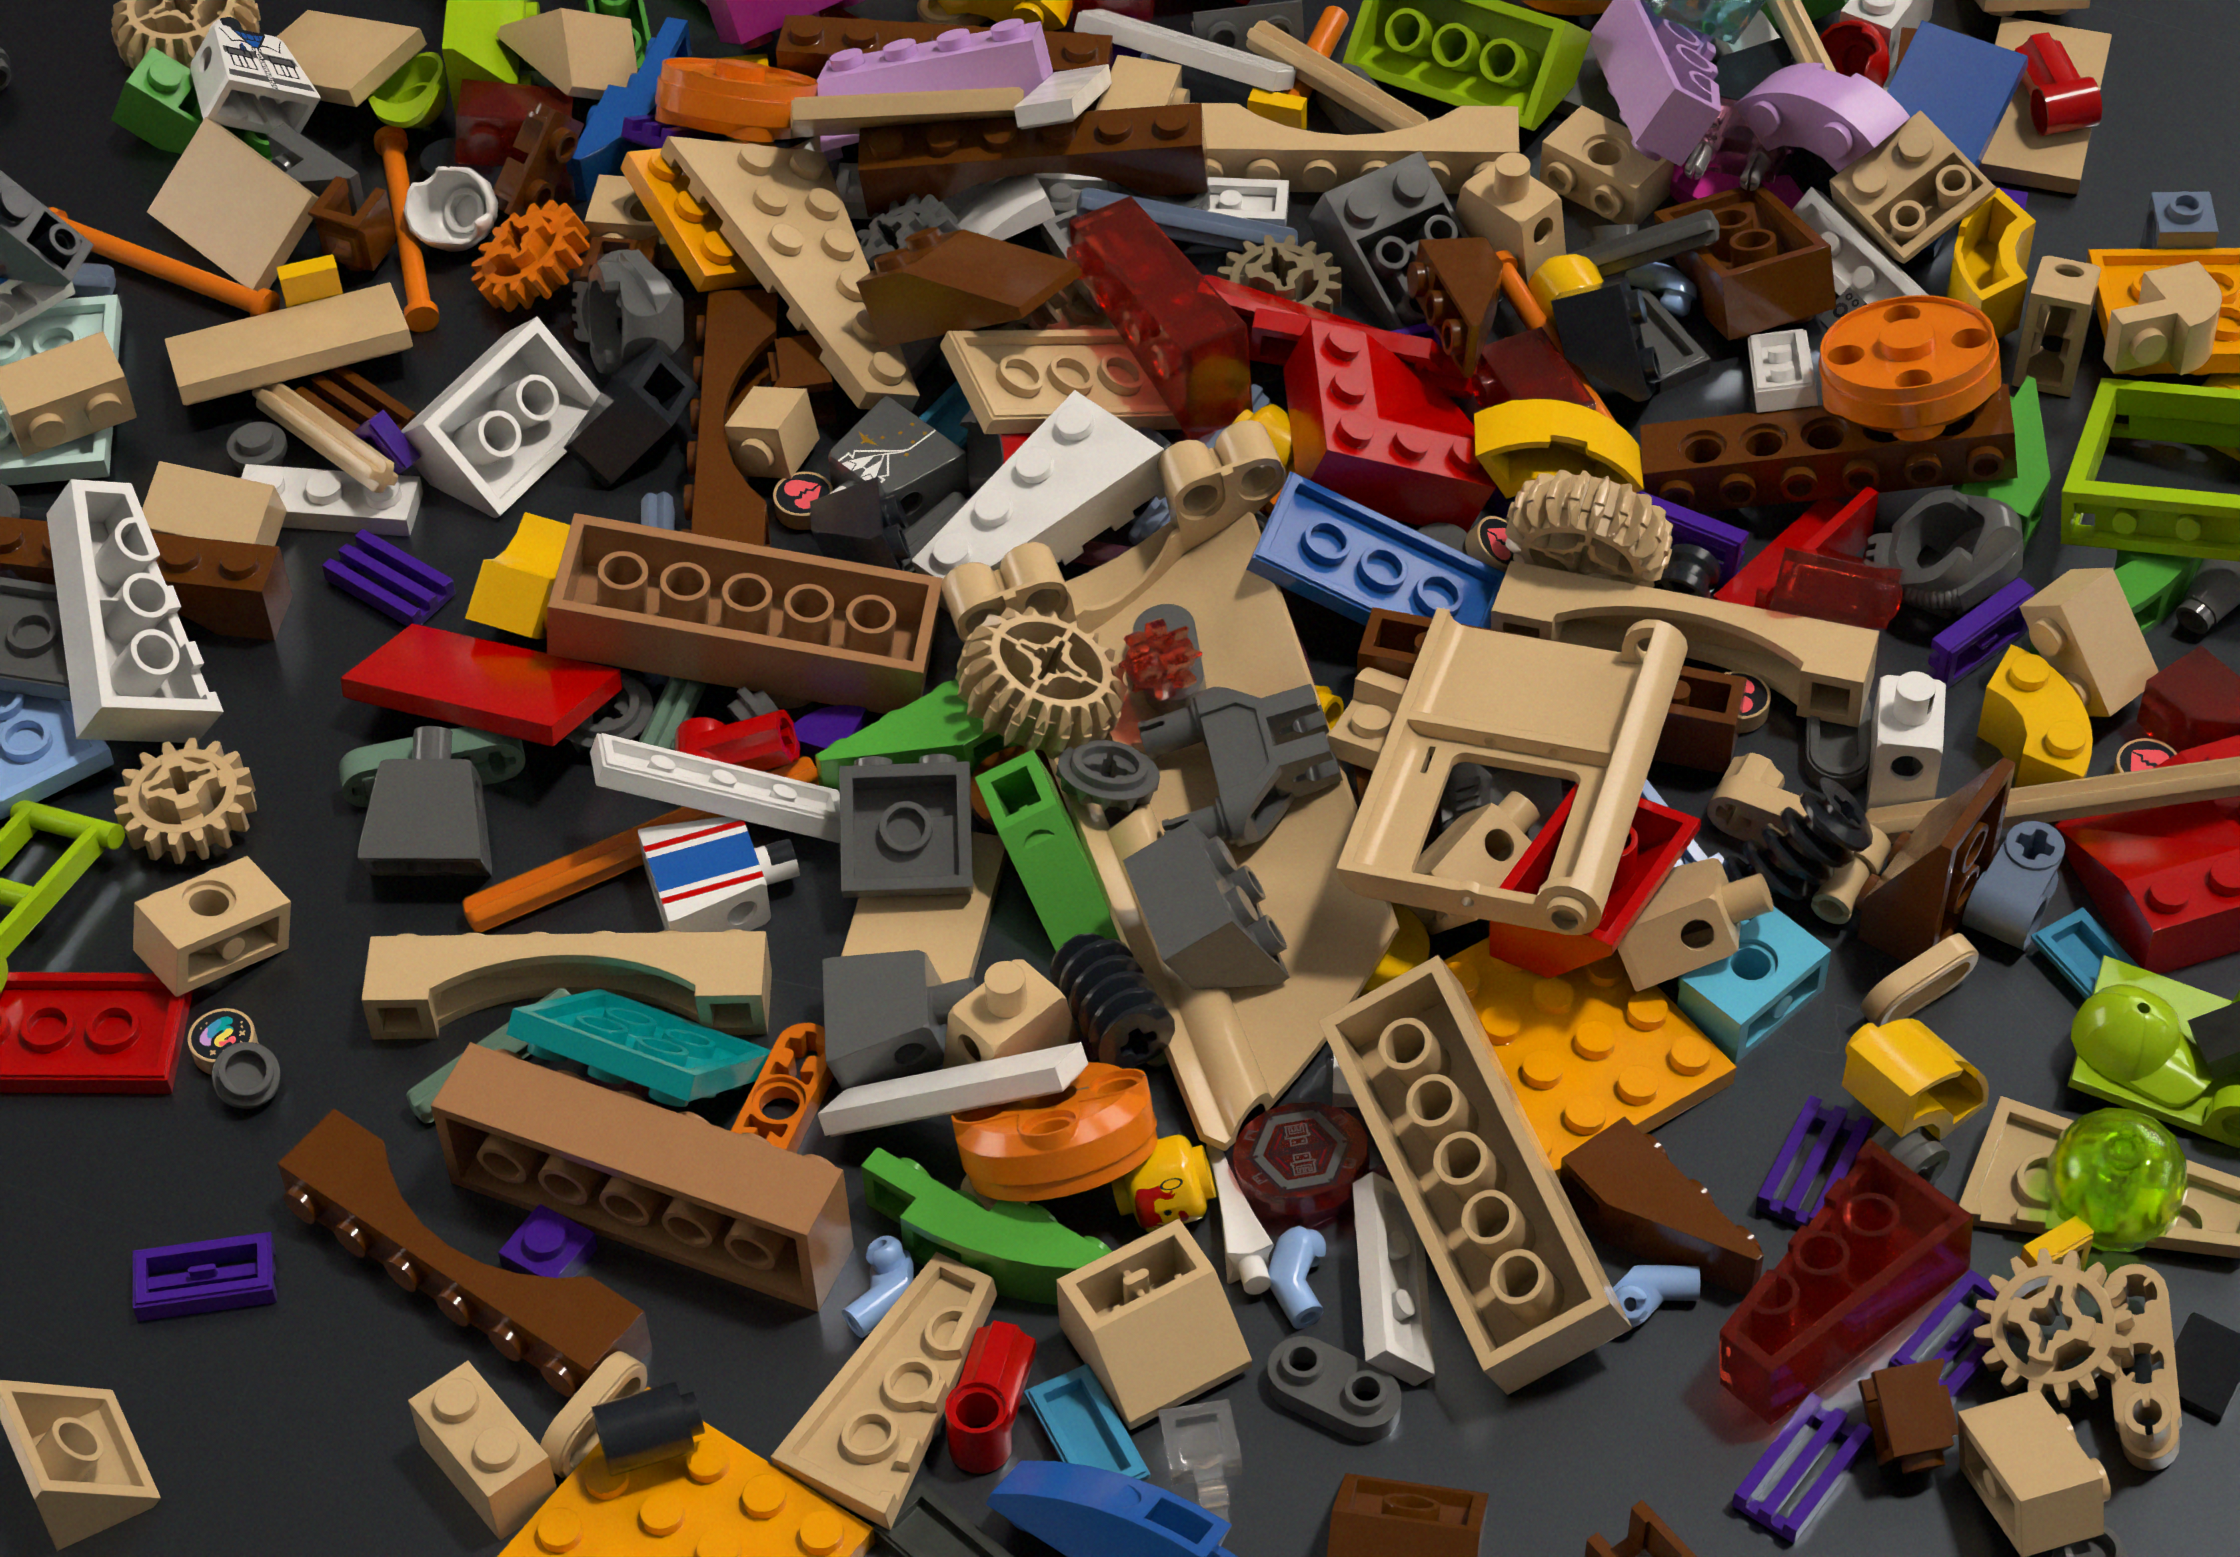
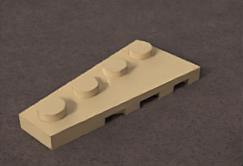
(2009, 1186)
(885, 1403)

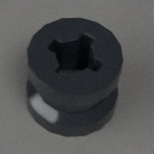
(1690, 571)

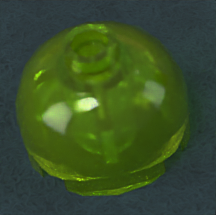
(2118, 1177)

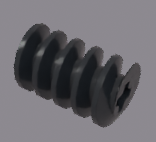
(1809, 848)
(1112, 1000)

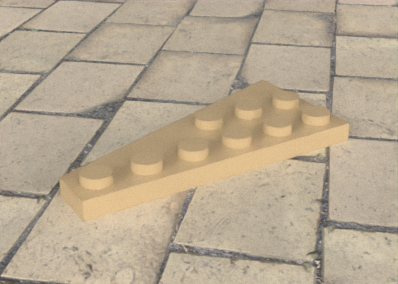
(799, 241)

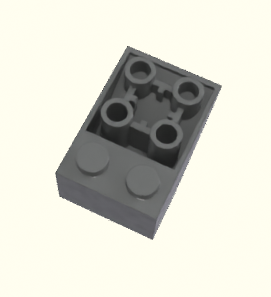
(1376, 231)

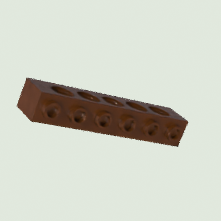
(1817, 456)

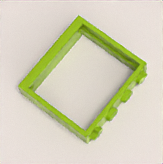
(2149, 516)

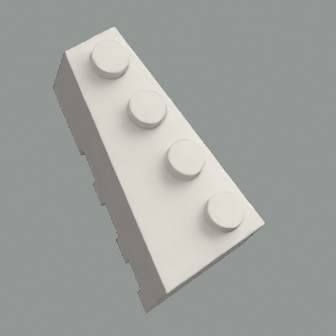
(1055, 490)
(120, 623)

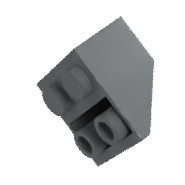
(1206, 912)

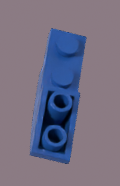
(601, 145)
(1105, 1513)

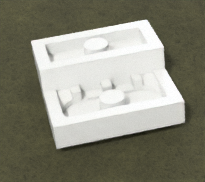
(1007, 208)

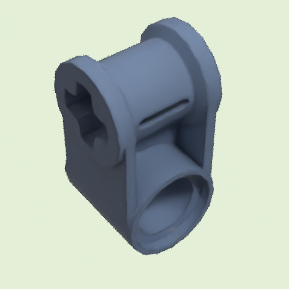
(2017, 885)

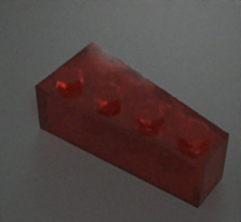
(1166, 315)
(1845, 1283)

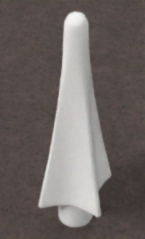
(1243, 1236)

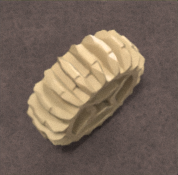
(173, 25)
(1589, 528)
(1040, 681)

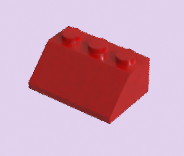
(1650, 853)

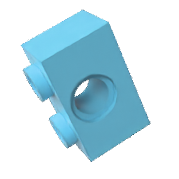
(1757, 987)

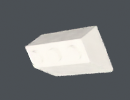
(502, 420)

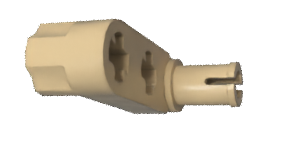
(1753, 797)
(2152, 1400)

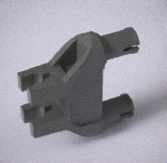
(1260, 753)

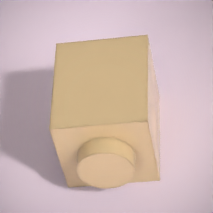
(772, 432)

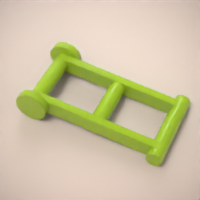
(35, 902)

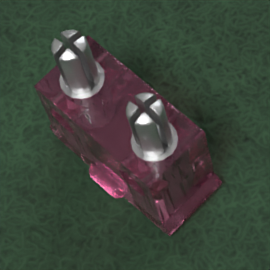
(1735, 150)

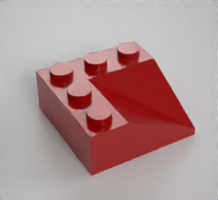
(1380, 431)
(2166, 873)

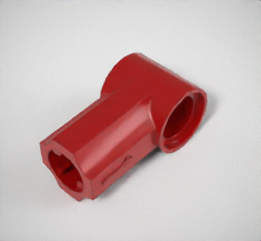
(2057, 93)
(750, 743)
(988, 1396)

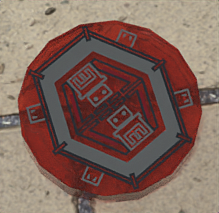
(1301, 1157)

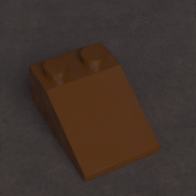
(1763, 266)
(957, 284)
(1935, 868)

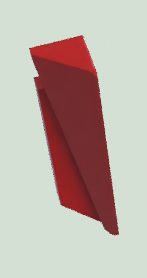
(1278, 324)

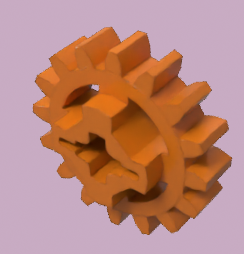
(530, 255)

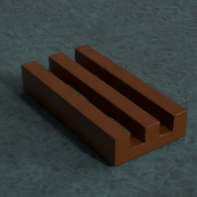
(355, 396)

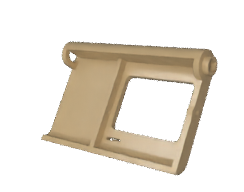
(1524, 710)

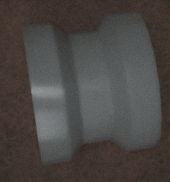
(1913, 1150)

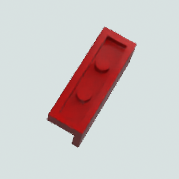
(1823, 527)

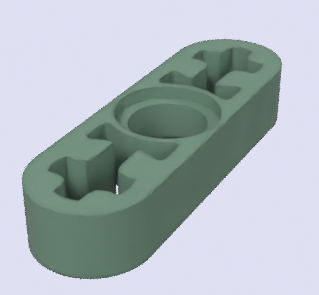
(477, 744)

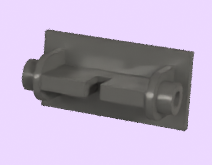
(1231, 25)

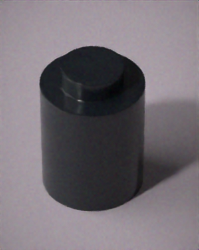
(647, 1427)

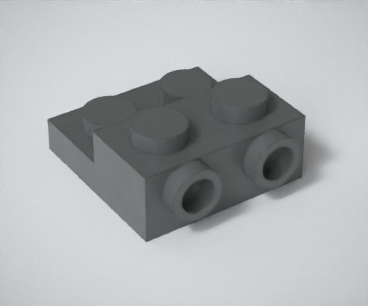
(906, 827)

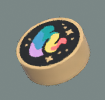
(216, 1032)

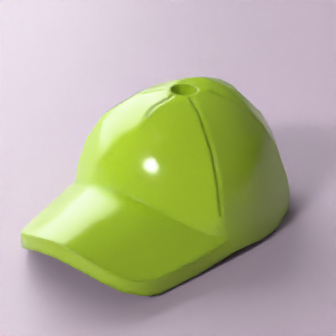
(413, 94)
(2140, 1044)

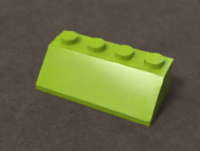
(473, 48)
(1470, 53)

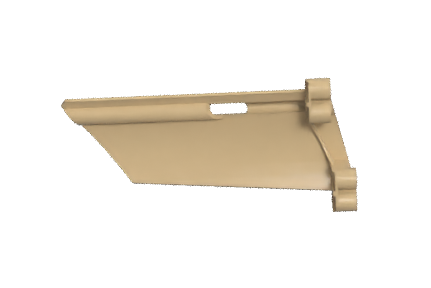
(1229, 1042)

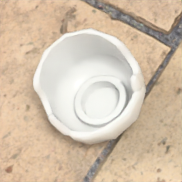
(451, 209)

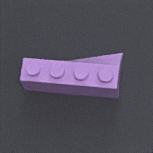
(998, 58)
(1657, 78)

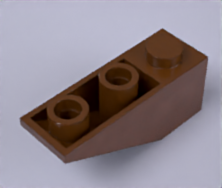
(1459, 294)
(1649, 1208)

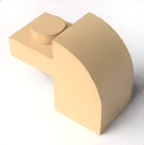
(2170, 323)
(1368, 718)

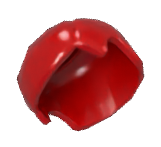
(1857, 49)

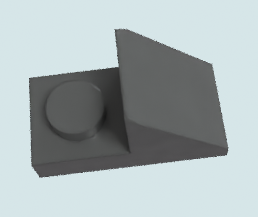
(312, 164)

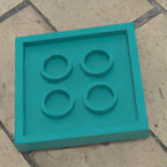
(638, 1044)

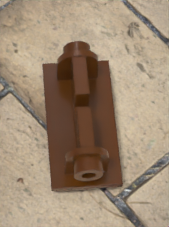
(550, 142)

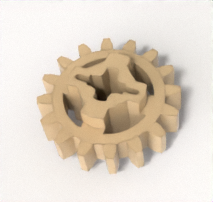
(185, 800)
(2084, 1336)

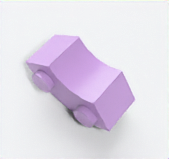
(1821, 112)

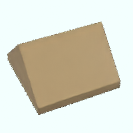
(575, 49)
(76, 1457)

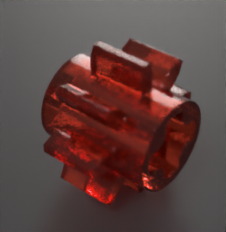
(1160, 659)

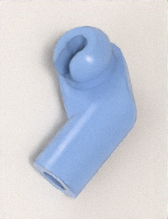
(1666, 280)
(1288, 1269)
(889, 1277)
(1649, 1285)

